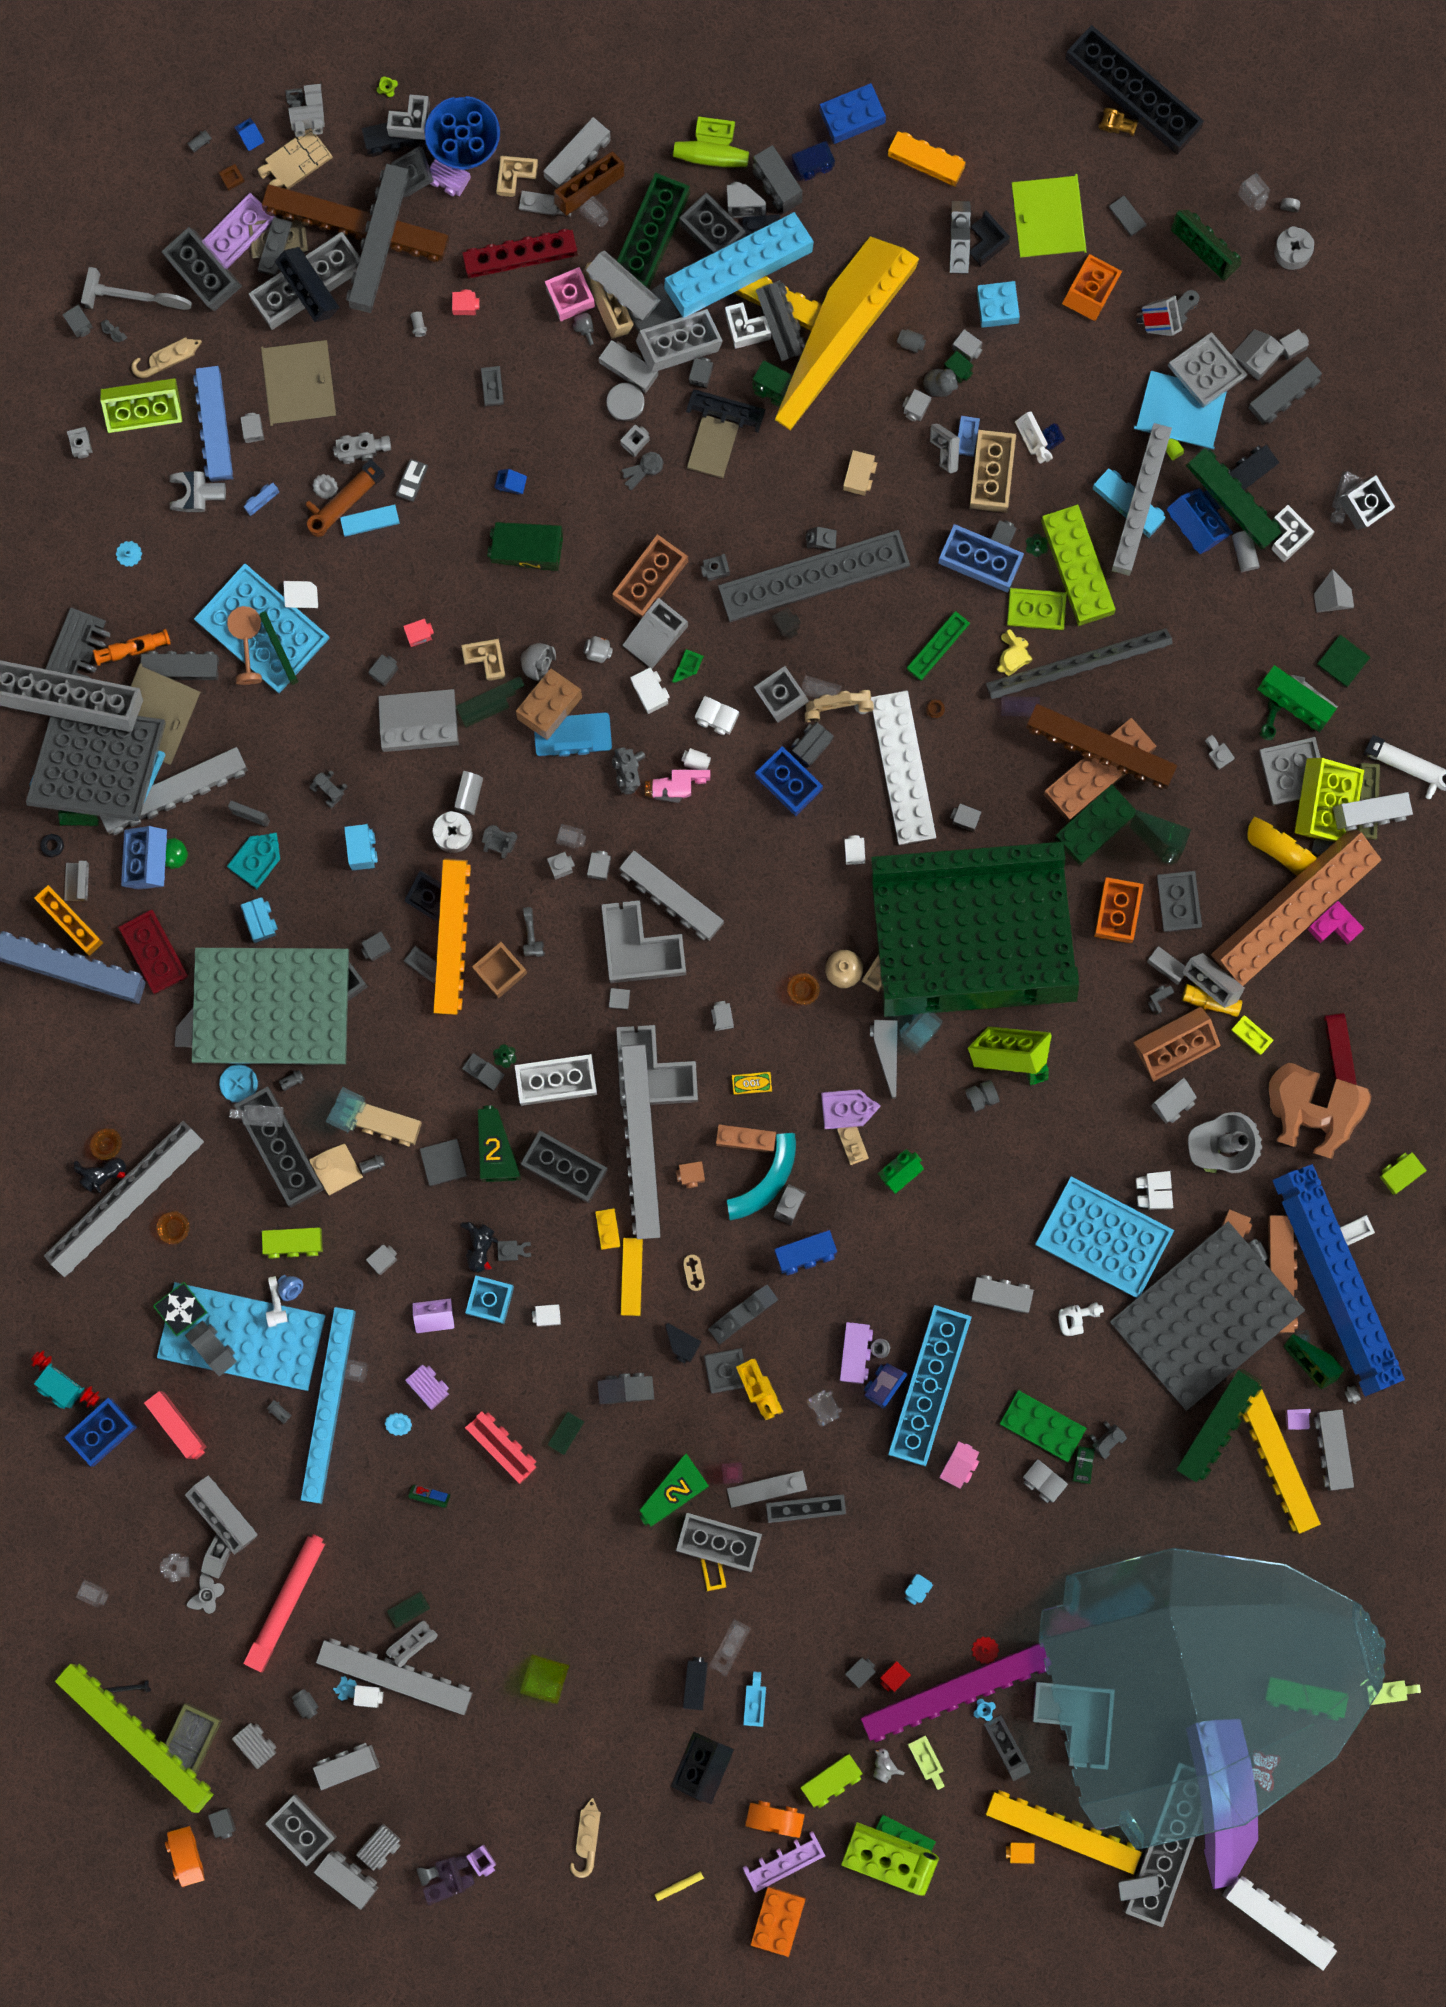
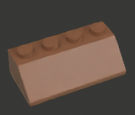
(1177, 1043)

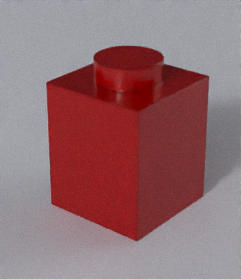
(894, 1677)

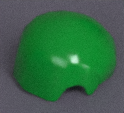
(175, 853)

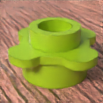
(384, 81)

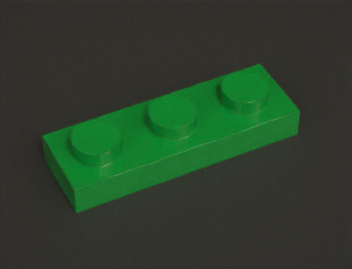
(903, 1832)

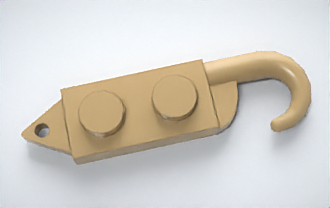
(167, 357)
(587, 1838)

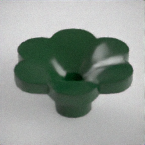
(1035, 549)
(508, 1059)

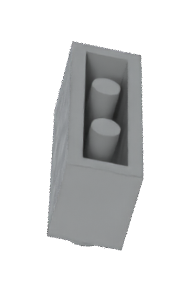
(627, 366)
(1213, 980)
(1002, 1294)

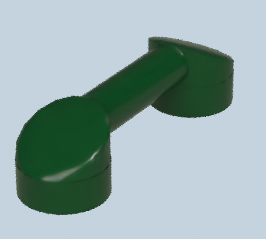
(1268, 730)

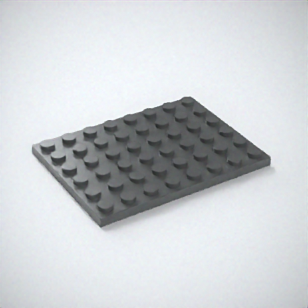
(1207, 1315)

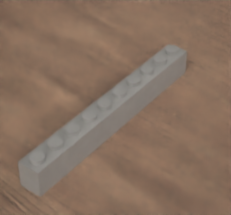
(641, 1141)
(123, 1199)

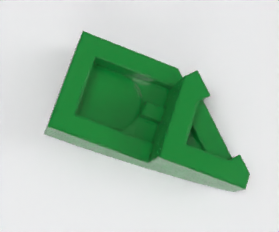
(689, 665)

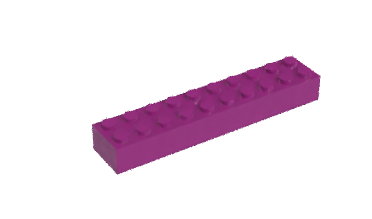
(954, 1691)

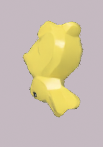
(1015, 656)

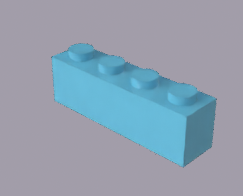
(1120, 494)

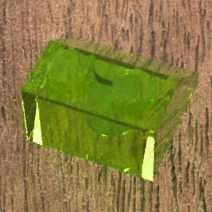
(544, 1679)

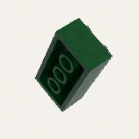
(1096, 825)

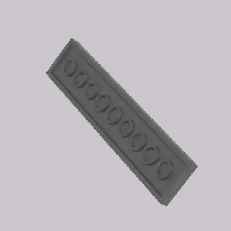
(814, 576)

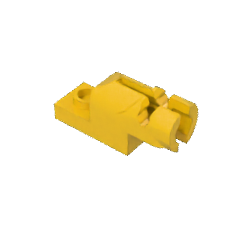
(759, 1389)

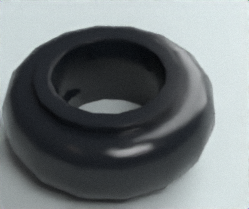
(57, 851)

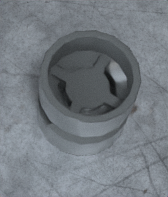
(982, 1095)

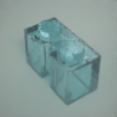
(346, 1110)

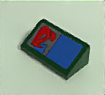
(429, 1496)

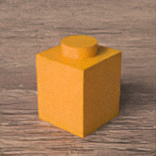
(1020, 1852)

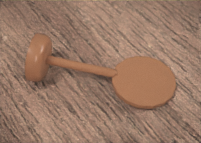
(244, 625)

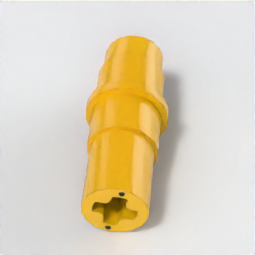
(1200, 998)

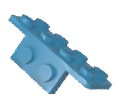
(577, 735)

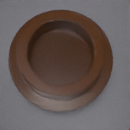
(935, 709)

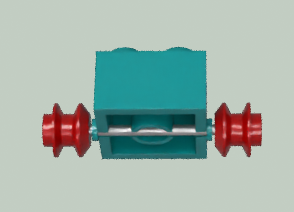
(59, 1386)

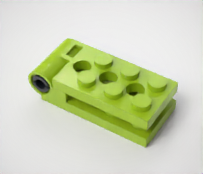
(911, 1878)

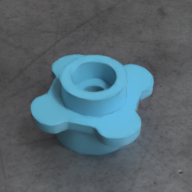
(989, 1709)

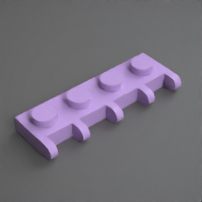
(785, 1864)

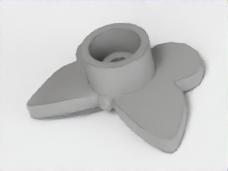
(207, 1594)

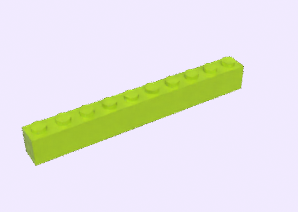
(134, 1737)

